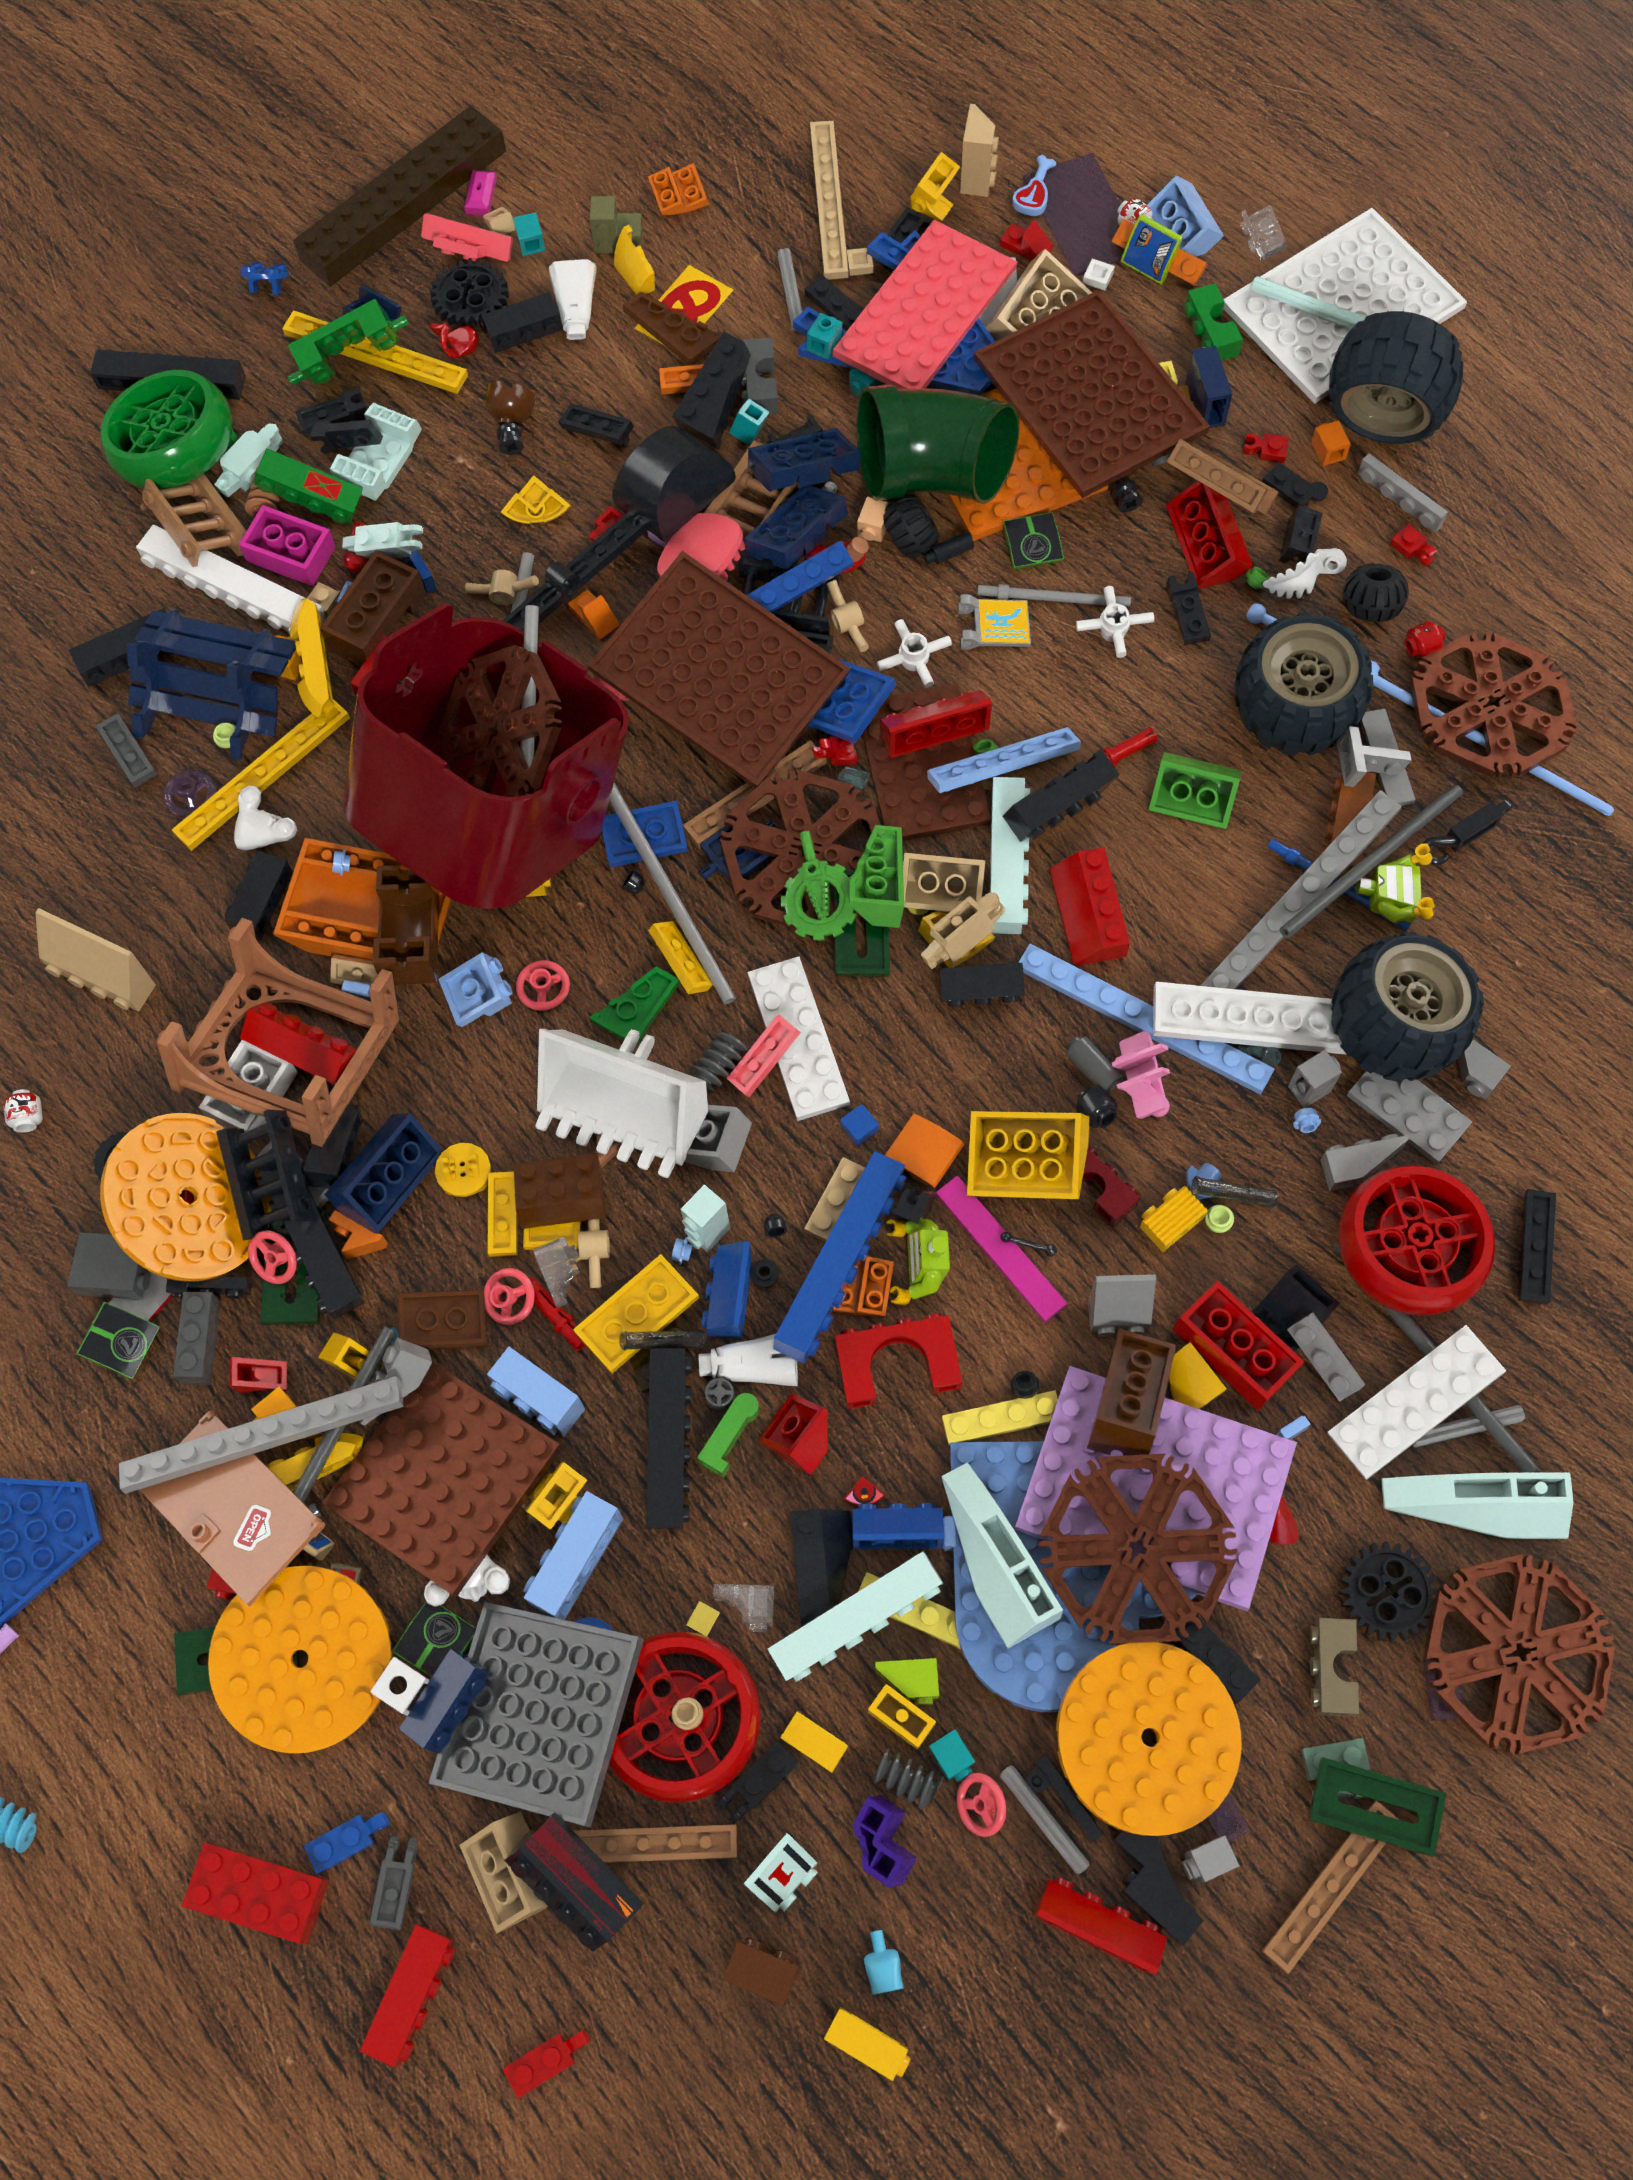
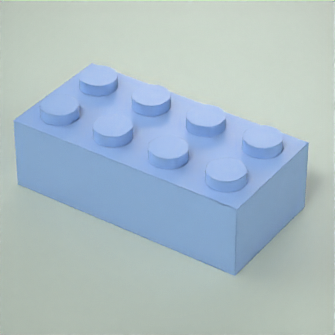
(573, 1556)

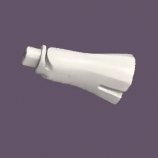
(573, 291)
(750, 1362)

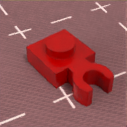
(1271, 447)

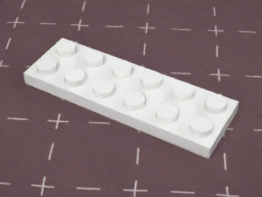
(809, 1063)
(1416, 1402)

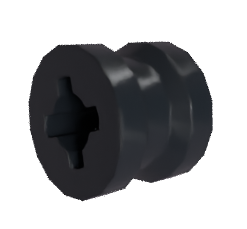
(510, 439)
(1127, 496)

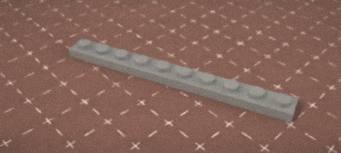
(1309, 886)
(260, 1435)

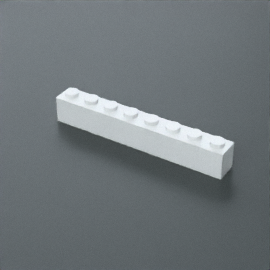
(222, 580)

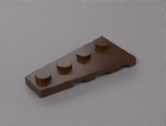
(673, 329)

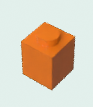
(1330, 443)

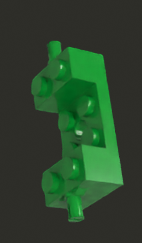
(313, 349)

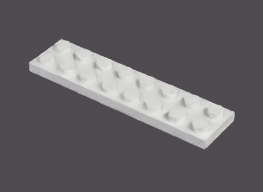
(1244, 1017)

